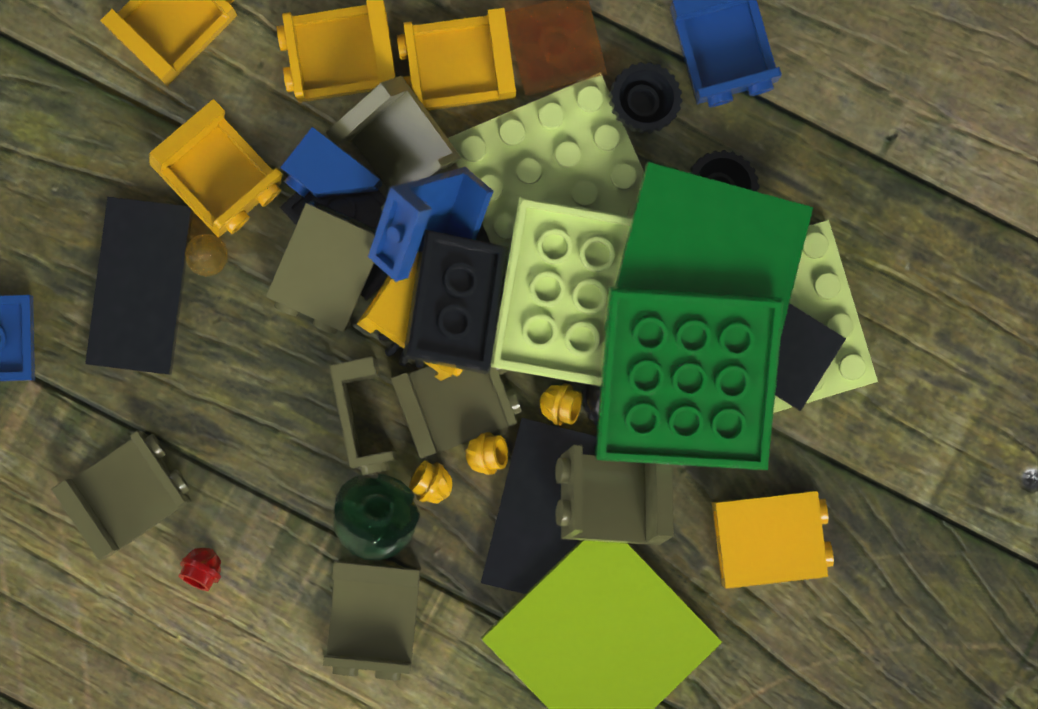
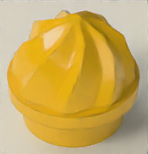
(561, 404)
(487, 453)
(431, 482)

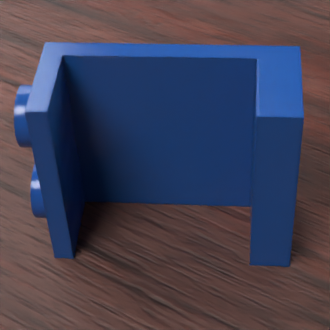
(440, 203)

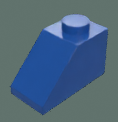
(326, 169)

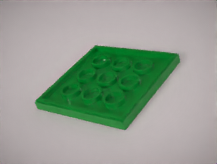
(712, 238)
(688, 378)

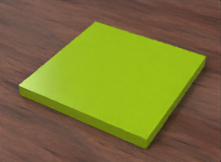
(601, 633)

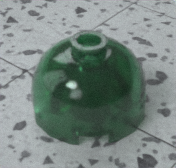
(375, 516)

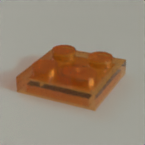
(555, 44)

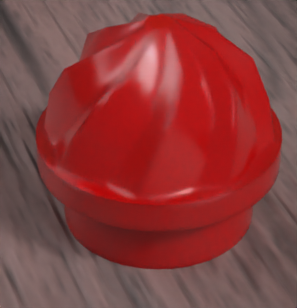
(201, 568)

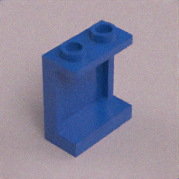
(724, 48)

